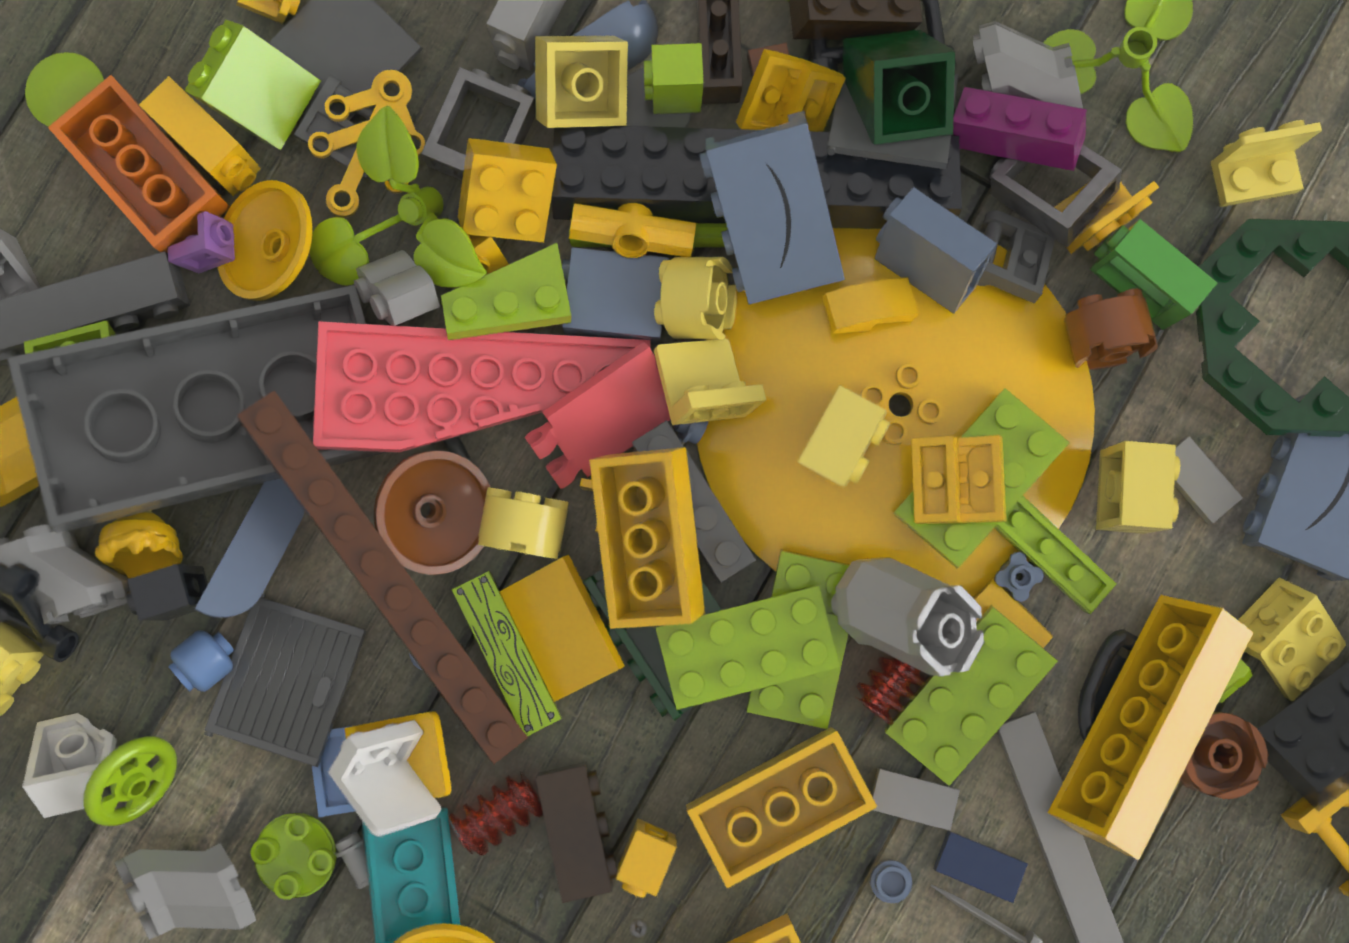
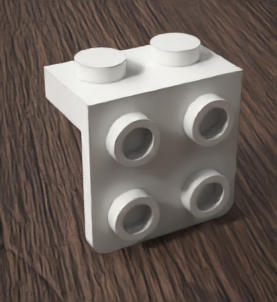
(380, 781)

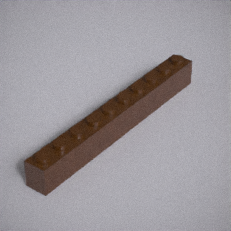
(381, 576)

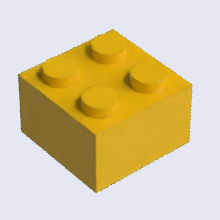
(506, 190)

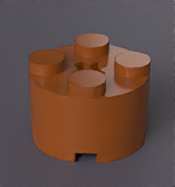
(1110, 329)
(1237, 764)

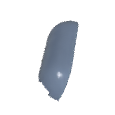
(630, 23)
(253, 552)

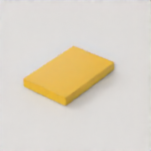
(561, 628)

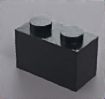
(166, 592)

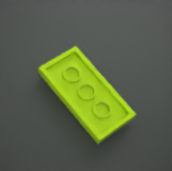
(1027, 452)
(748, 647)
(811, 697)
(965, 709)

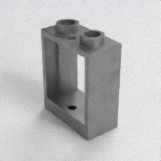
(479, 81)
(1078, 214)

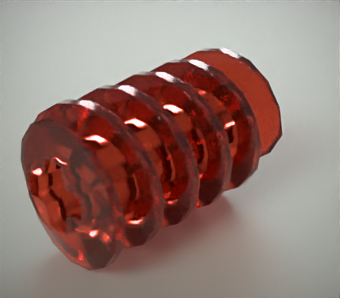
(889, 687)
(497, 815)

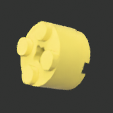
(696, 297)
(522, 523)

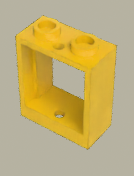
(201, 136)

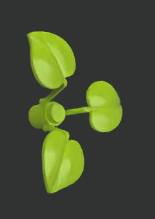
(1159, 118)
(445, 248)

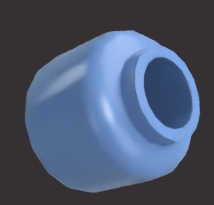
(201, 660)

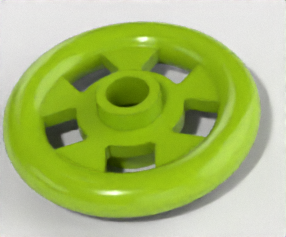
(130, 781)

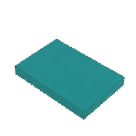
(411, 878)

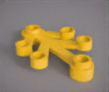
(350, 135)

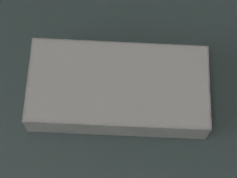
(1203, 483)
(914, 799)

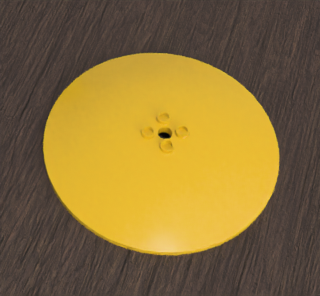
(946, 370)

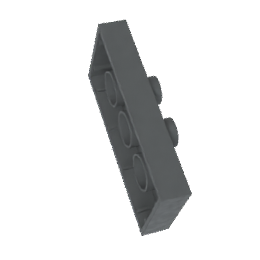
(156, 408)

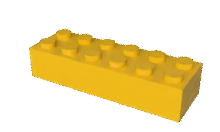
(1150, 724)

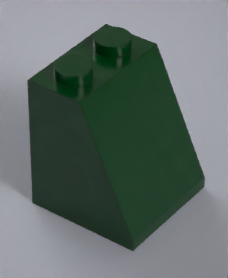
(901, 85)

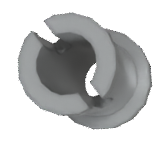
(353, 854)

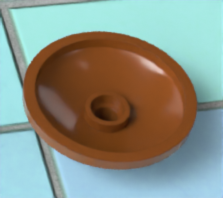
(450, 531)

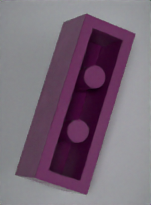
(1020, 128)

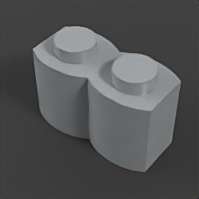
(396, 288)

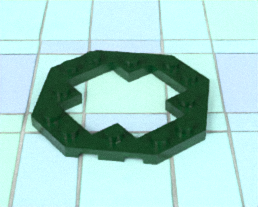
(1226, 322)

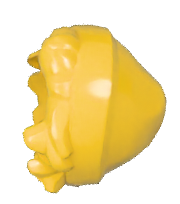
(138, 544)

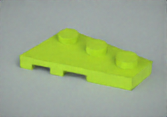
(510, 299)

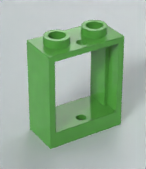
(1148, 262)

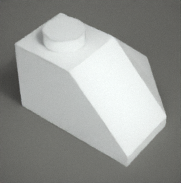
(62, 761)

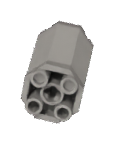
(1026, 66)
(68, 575)
(909, 615)
(185, 890)

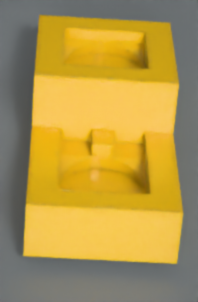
(869, 303)

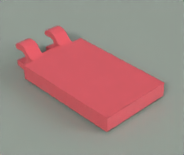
(602, 415)

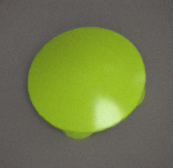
(59, 84)
(294, 855)

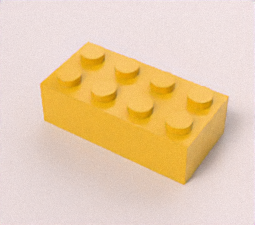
(647, 538)
(780, 806)

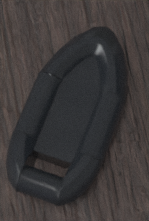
(1102, 677)

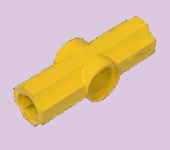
(632, 230)

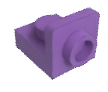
(208, 249)

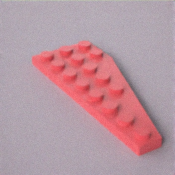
(415, 387)

